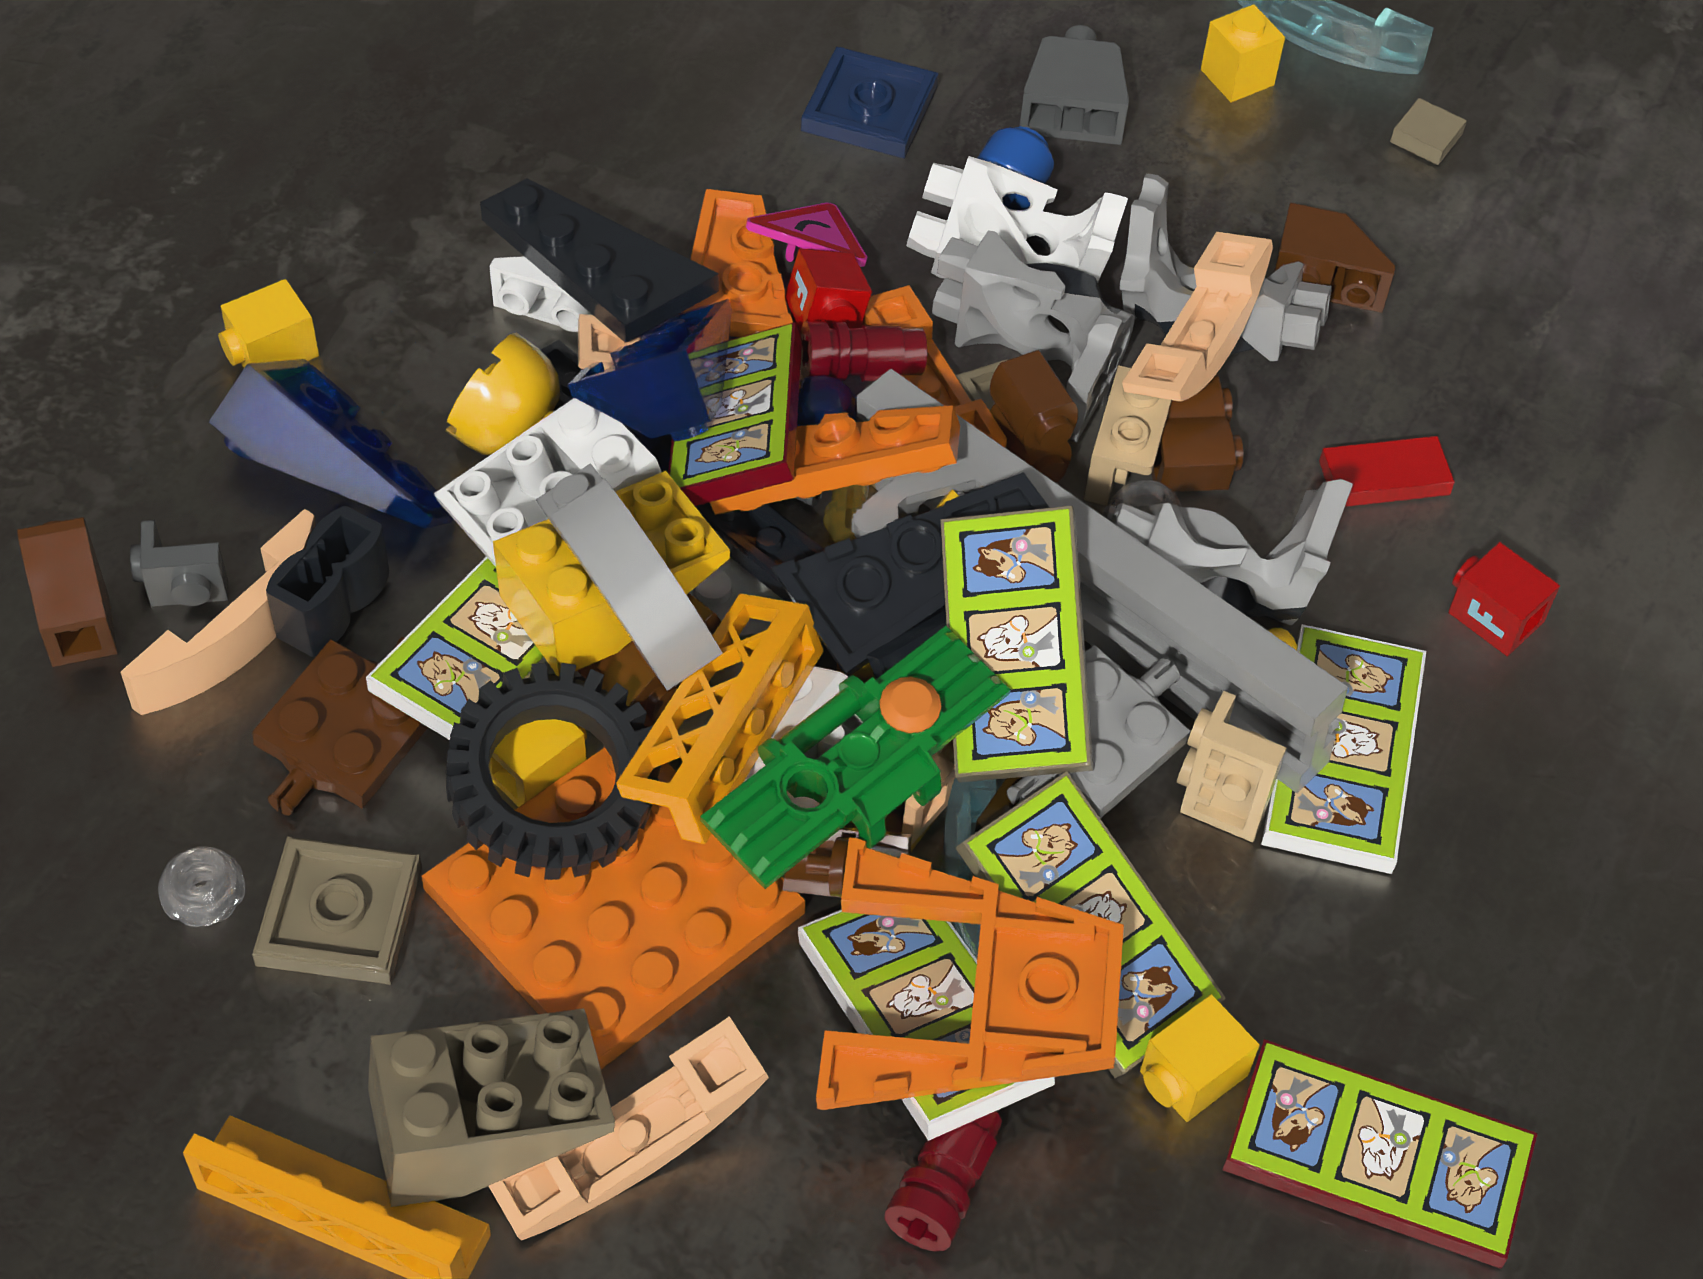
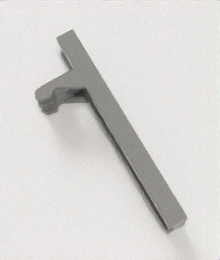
(1138, 602)

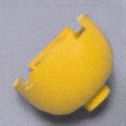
(505, 397)

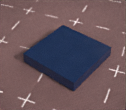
(869, 102)

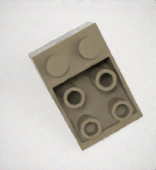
(483, 1101)

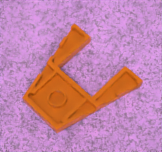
(1039, 992)

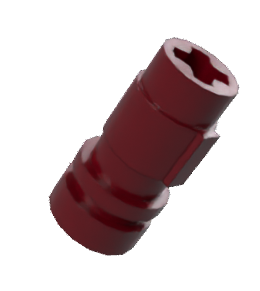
(861, 350)
(935, 1192)

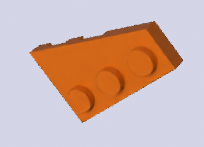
(743, 262)

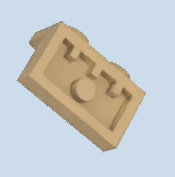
(1126, 439)
(1228, 772)

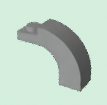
(630, 575)

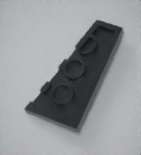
(599, 263)
(891, 578)

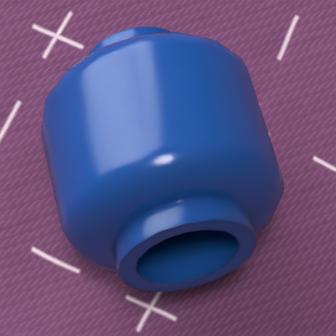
(1021, 152)

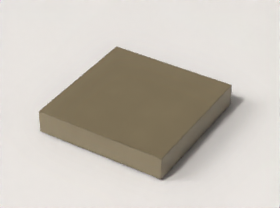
(338, 910)

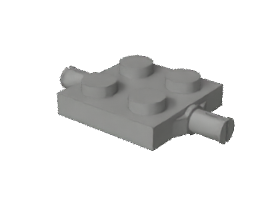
(1128, 732)

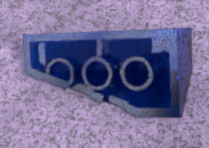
(667, 379)
(307, 428)

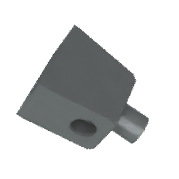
(1077, 89)

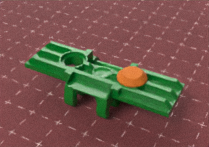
(868, 772)

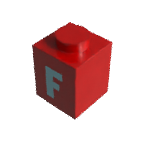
(827, 288)
(1502, 597)

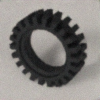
(512, 833)

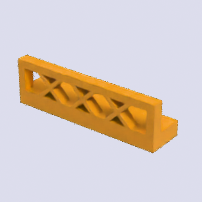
(744, 710)
(334, 1203)

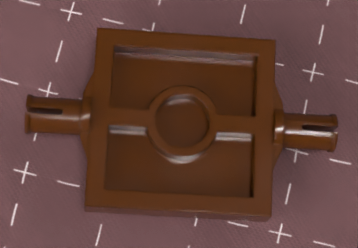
(335, 732)

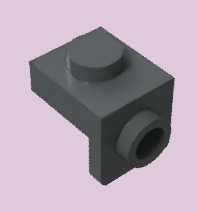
(178, 573)

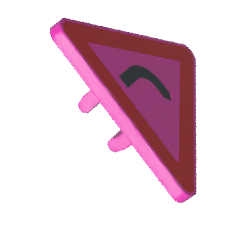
(809, 228)

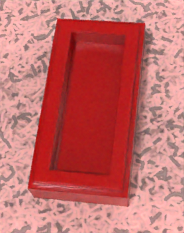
(1389, 470)

